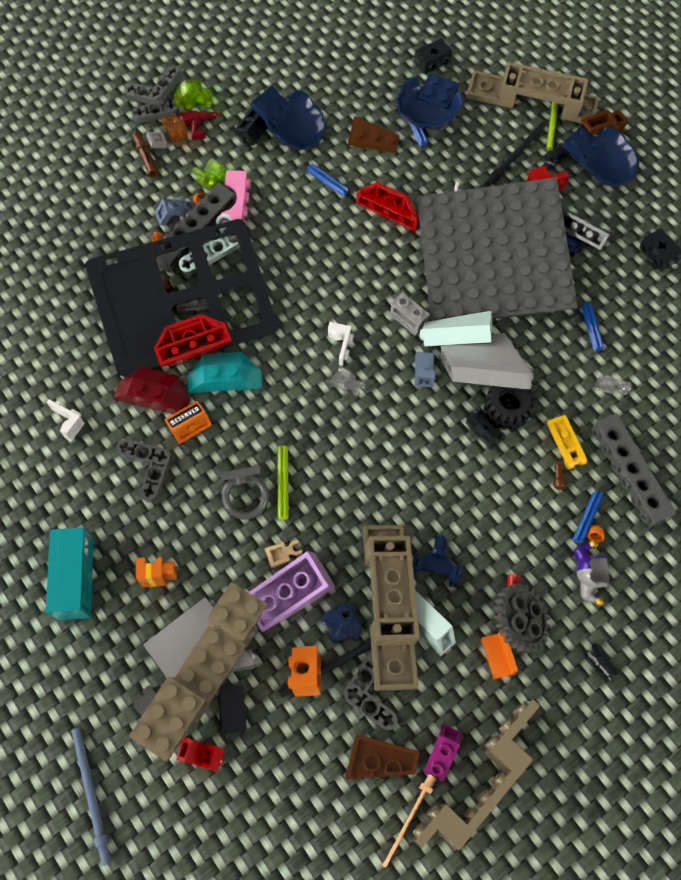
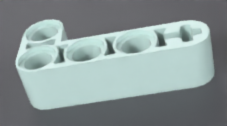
(213, 256)

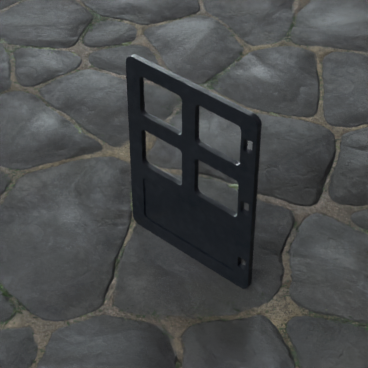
(139, 308)

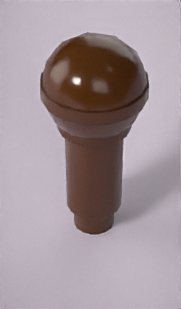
(559, 482)

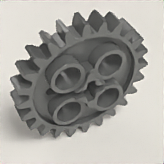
(522, 618)

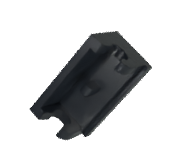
(251, 127)
(484, 429)
(232, 709)

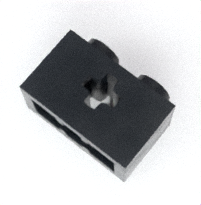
(432, 56)
(660, 249)

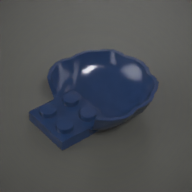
(431, 104)
(292, 120)
(605, 158)

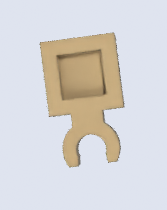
(279, 554)

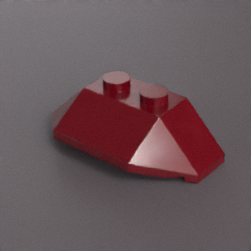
(153, 390)

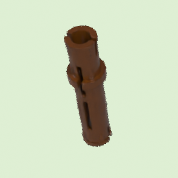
(143, 149)

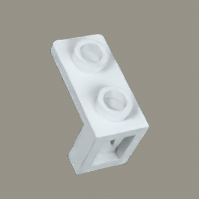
(341, 332)
(73, 424)

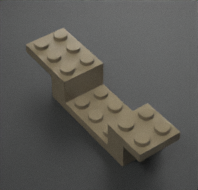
(536, 84)
(394, 607)
(201, 675)
(509, 759)

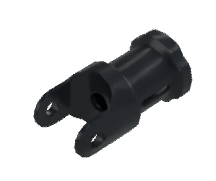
(554, 155)
(601, 662)

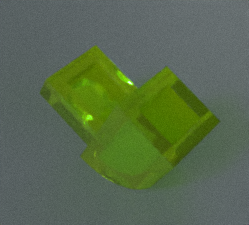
(191, 92)
(211, 175)

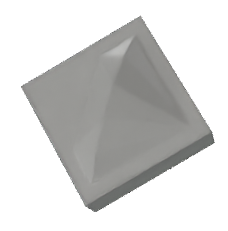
(156, 140)

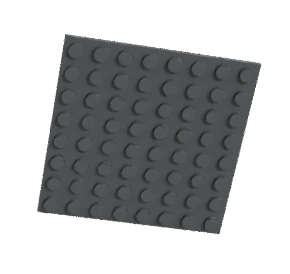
(496, 251)

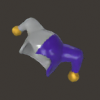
(591, 572)

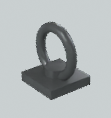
(240, 477)

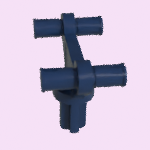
(438, 562)

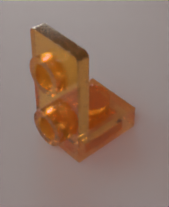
(175, 129)

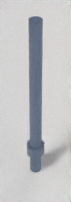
(101, 838)

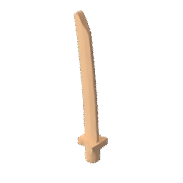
(426, 787)

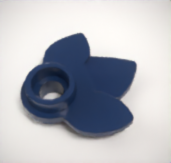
(340, 625)

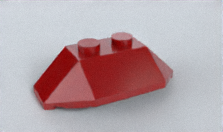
(389, 204)
(190, 339)

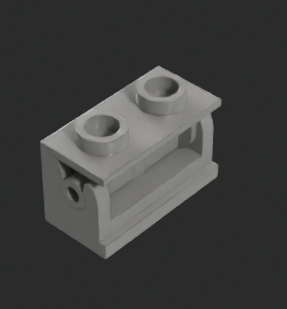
(408, 313)

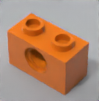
(309, 682)

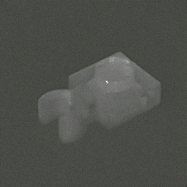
(346, 380)
(610, 385)

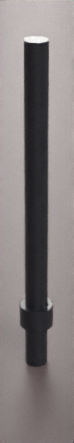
(498, 172)
(336, 663)

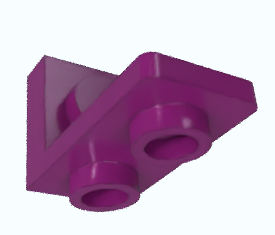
(443, 752)

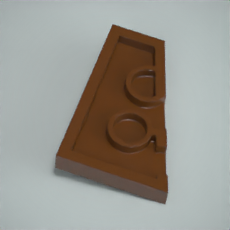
(372, 136)
(380, 759)

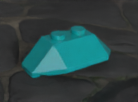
(224, 373)

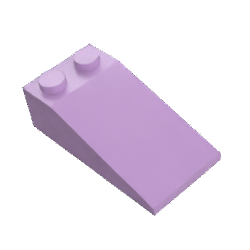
(292, 589)

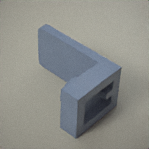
(172, 207)
(424, 369)

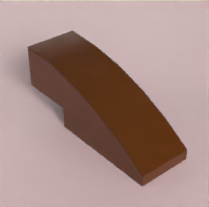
(599, 121)

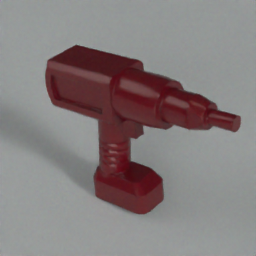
(195, 118)

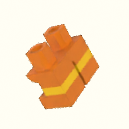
(155, 573)

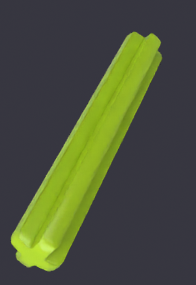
(283, 498)

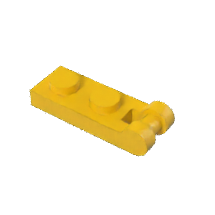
(566, 441)

